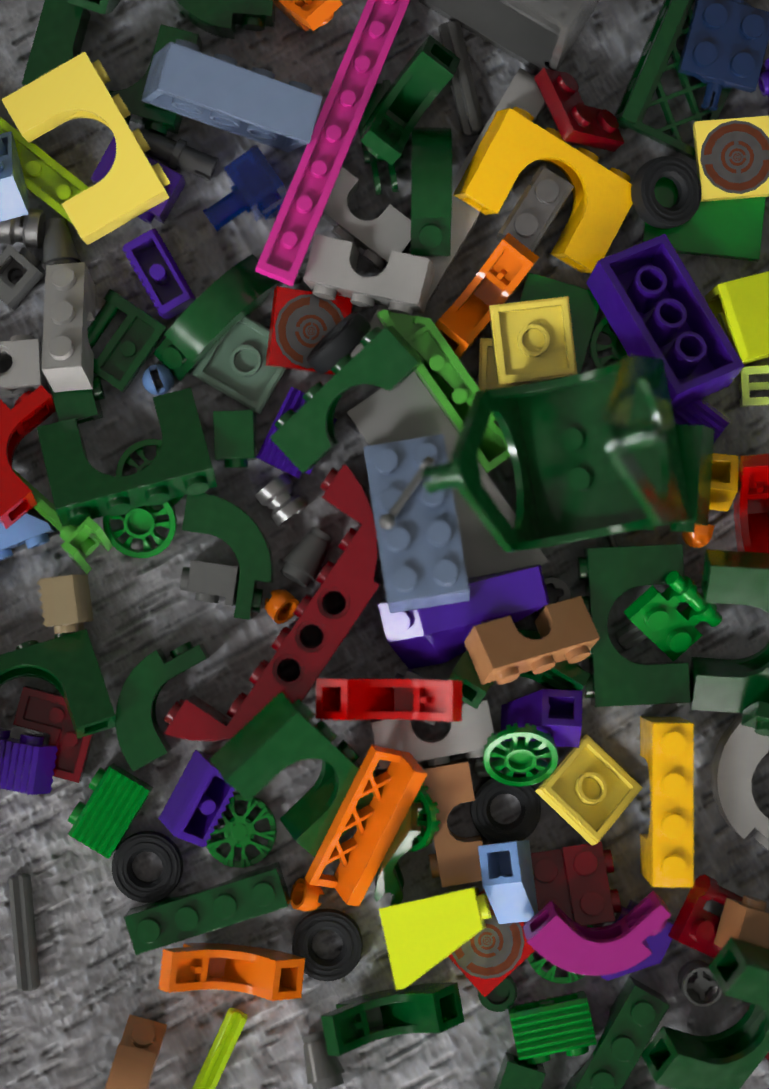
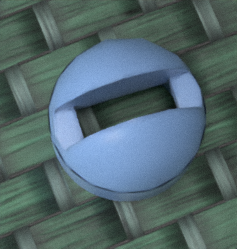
(165, 376)

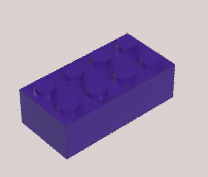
(665, 317)

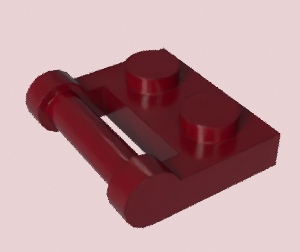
(698, 926)

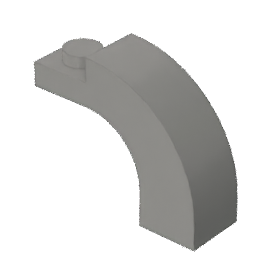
(732, 776)

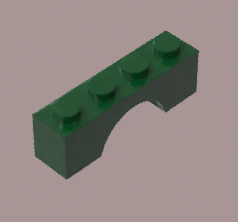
(310, 431)
(207, 910)
(624, 1039)

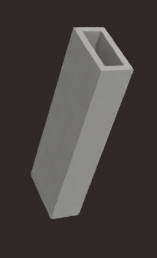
(413, 414)

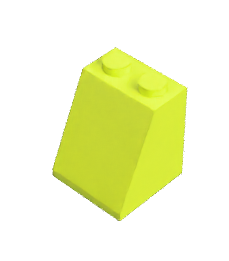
(744, 314)
(430, 930)

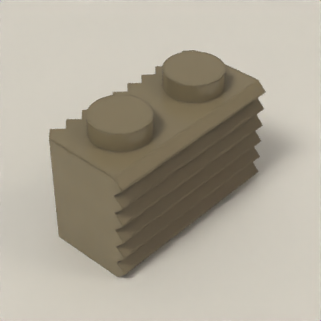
(66, 602)

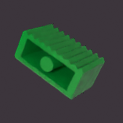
(109, 810)
(552, 1027)

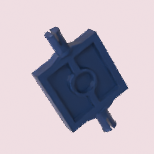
(725, 47)

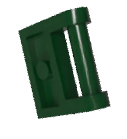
(130, 343)

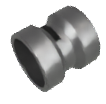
(24, 229)
(280, 498)

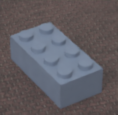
(231, 96)
(424, 548)

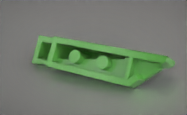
(447, 381)

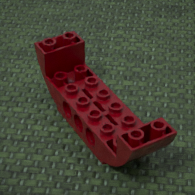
(351, 576)

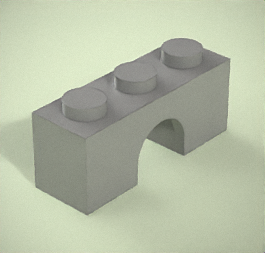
(375, 236)
(401, 285)
(67, 308)
(461, 737)

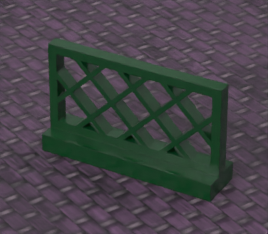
(647, 76)

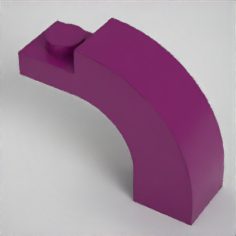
(597, 949)

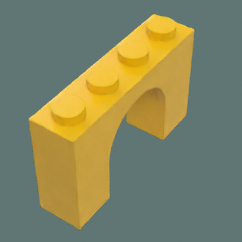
(599, 193)
(669, 845)

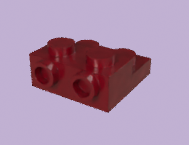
(577, 882)

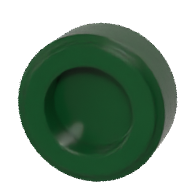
(501, 997)

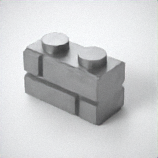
(536, 208)

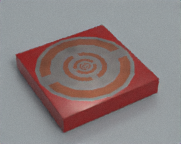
(299, 324)
(492, 953)

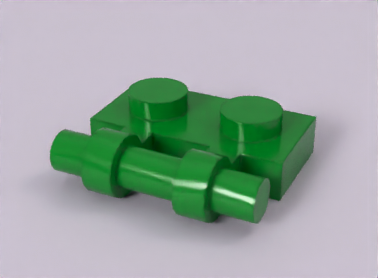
(663, 623)

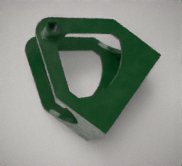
(585, 454)

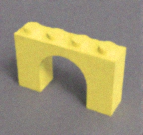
(79, 92)

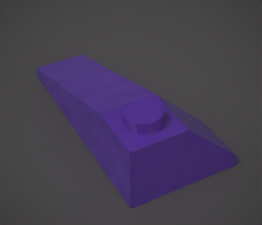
(439, 632)

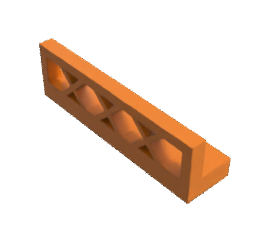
(375, 823)

